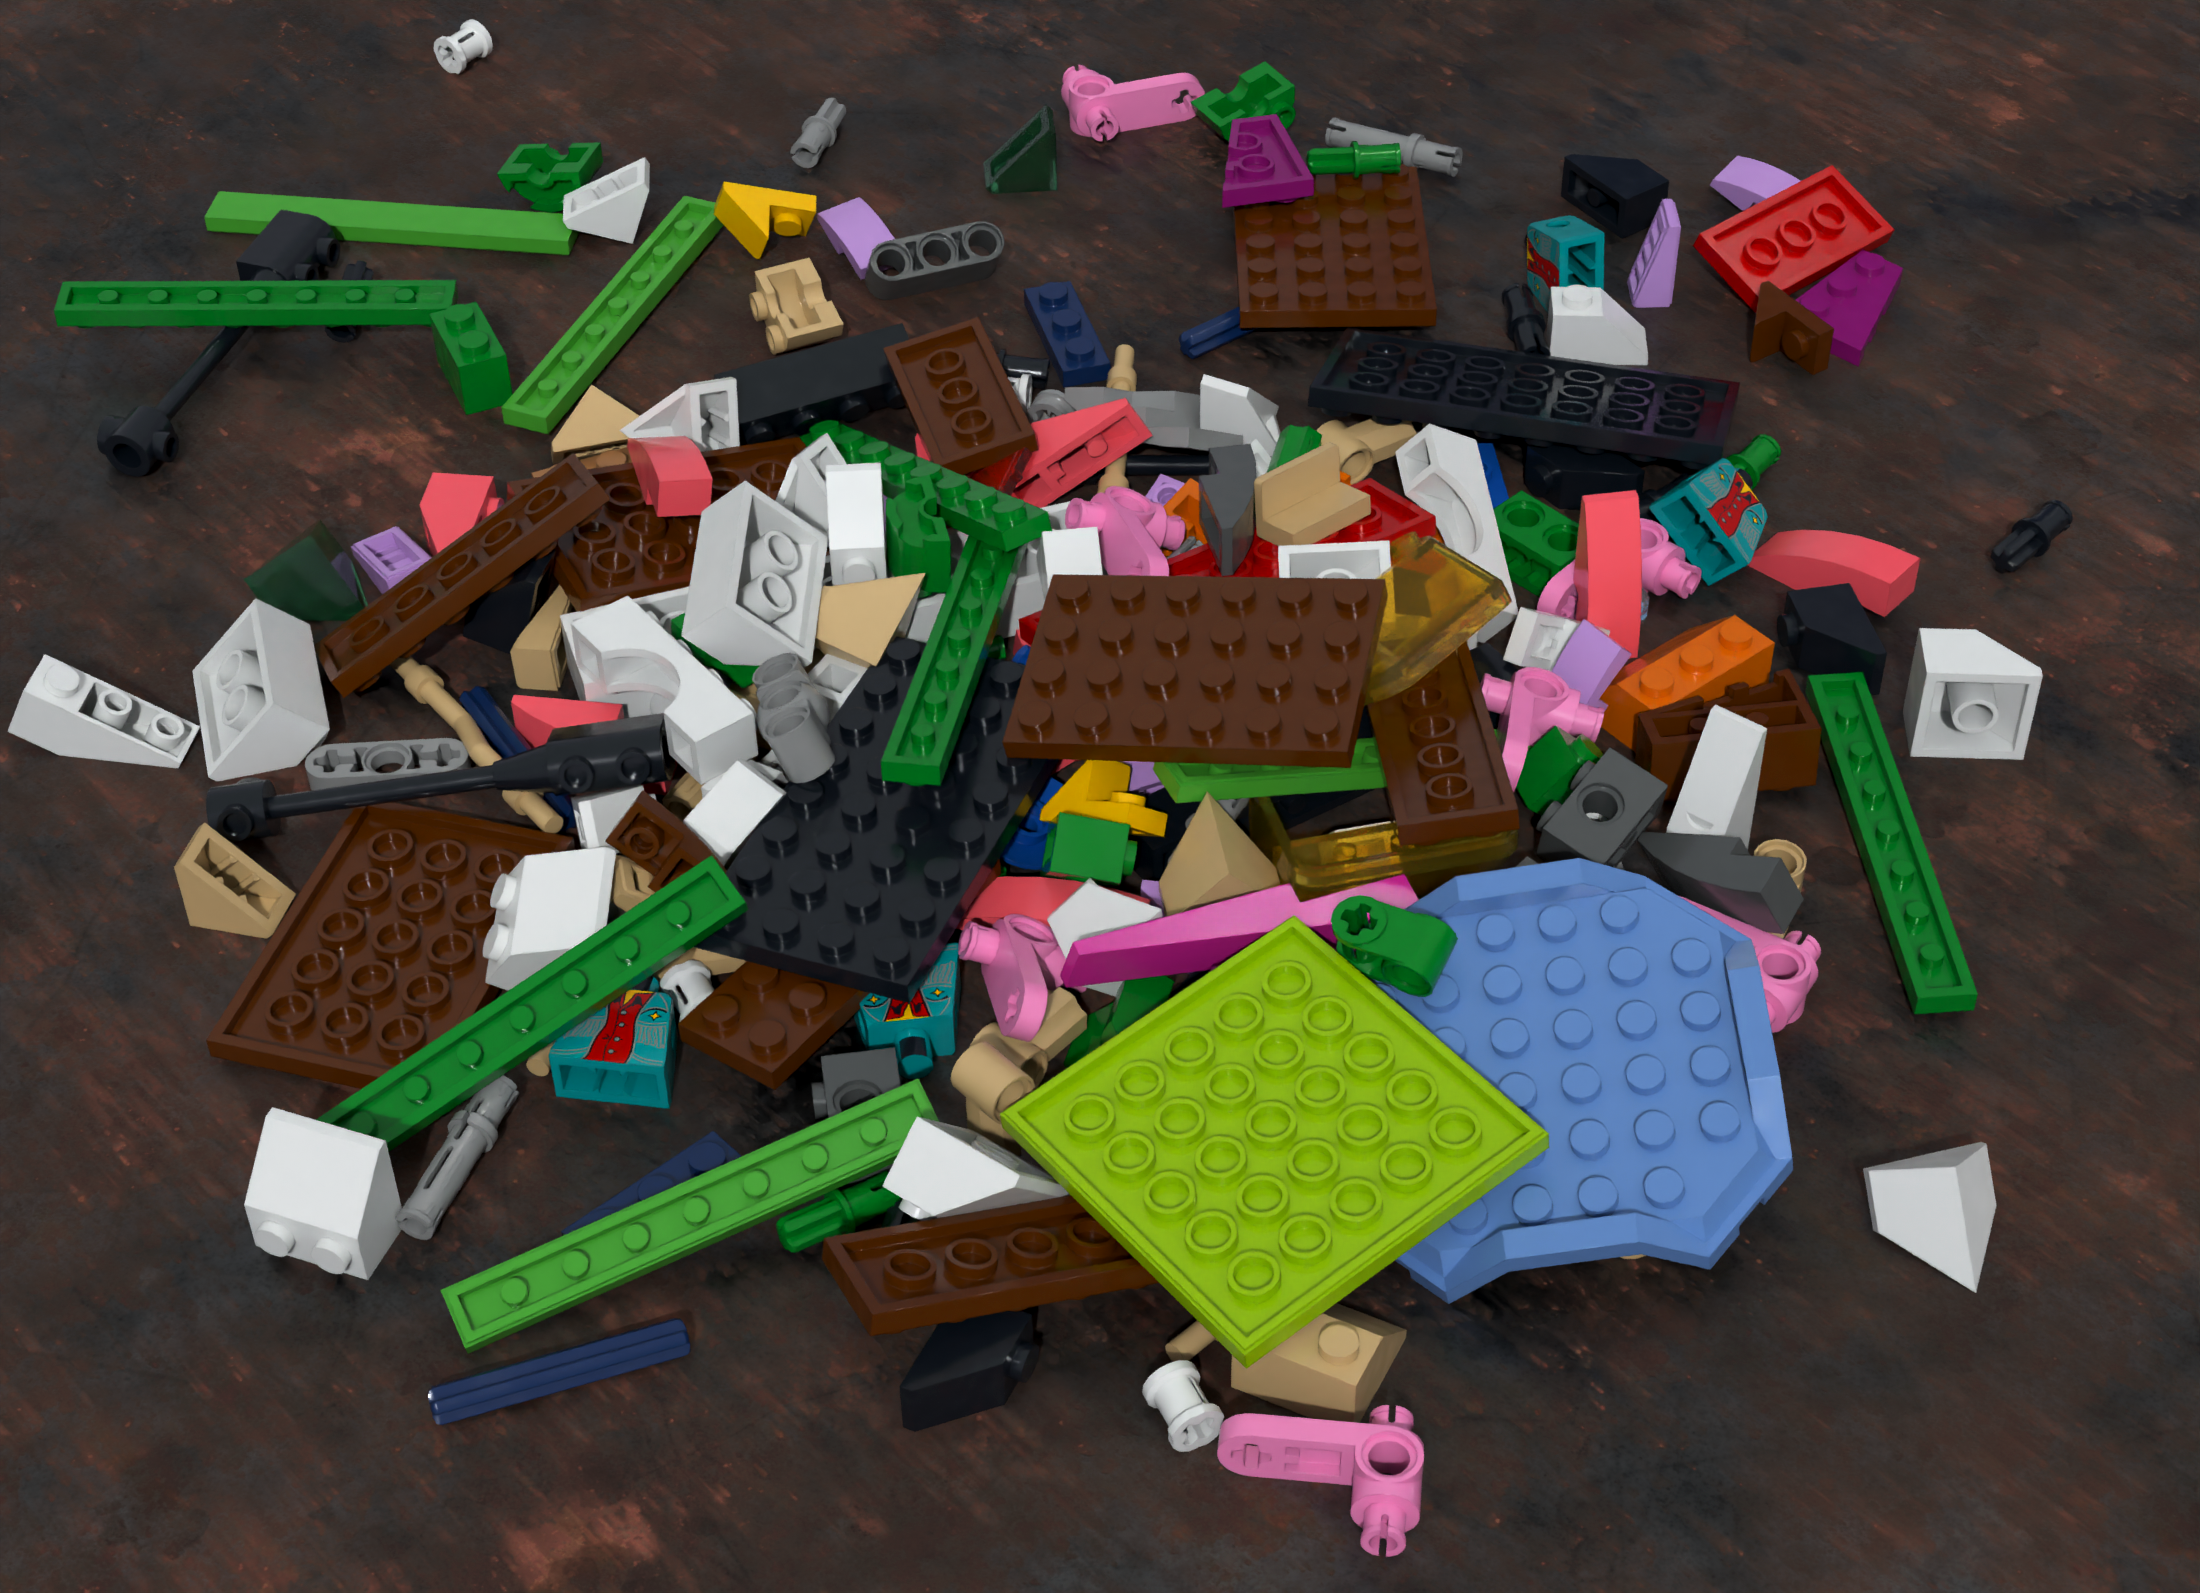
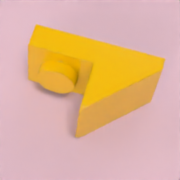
(754, 211)
(1101, 793)

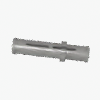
(1414, 148)
(470, 1135)

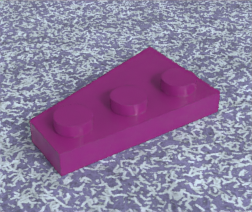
(1263, 164)
(1854, 301)

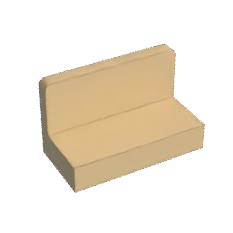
(1306, 499)

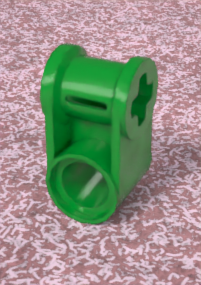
(1396, 947)

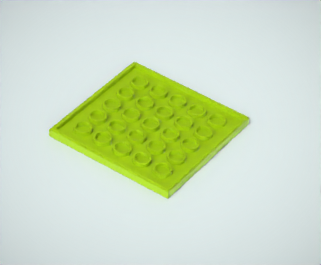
(1273, 1137)

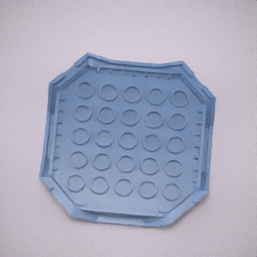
(1629, 1042)

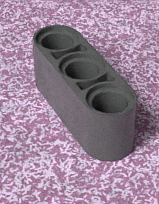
(948, 244)

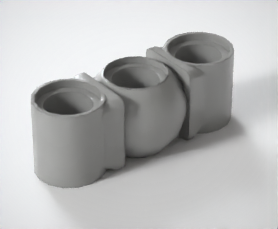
(793, 718)

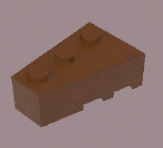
(1792, 743)

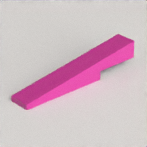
(1212, 933)

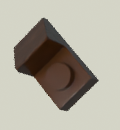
(1790, 328)

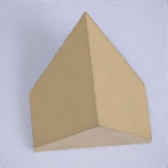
(592, 427)
(865, 617)
(1213, 863)
(228, 888)

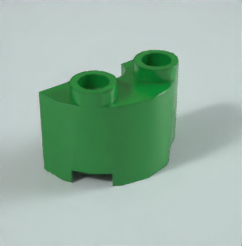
(1258, 93)
(546, 176)
(918, 539)

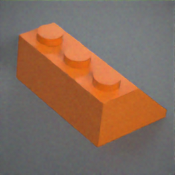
(1689, 665)

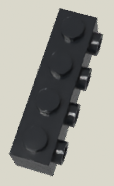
(816, 385)

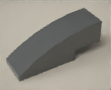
(1228, 505)
(1725, 877)

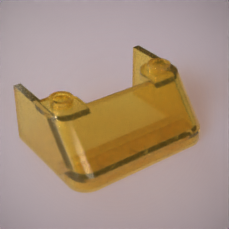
(1429, 612)
(1368, 855)

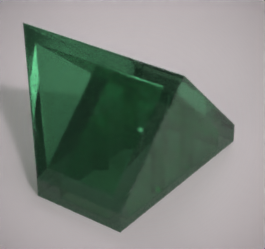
(1026, 159)
(310, 579)

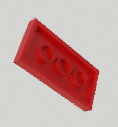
(1793, 236)

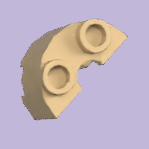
(793, 307)

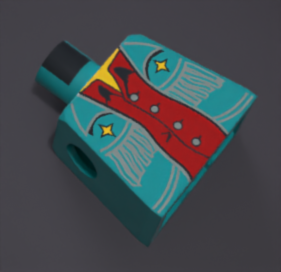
(1563, 254)
(1714, 519)
(917, 1028)
(621, 1051)

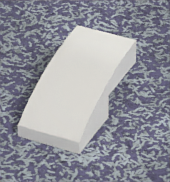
(1539, 638)

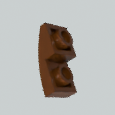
(658, 841)

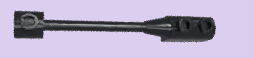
(285, 250)
(569, 763)

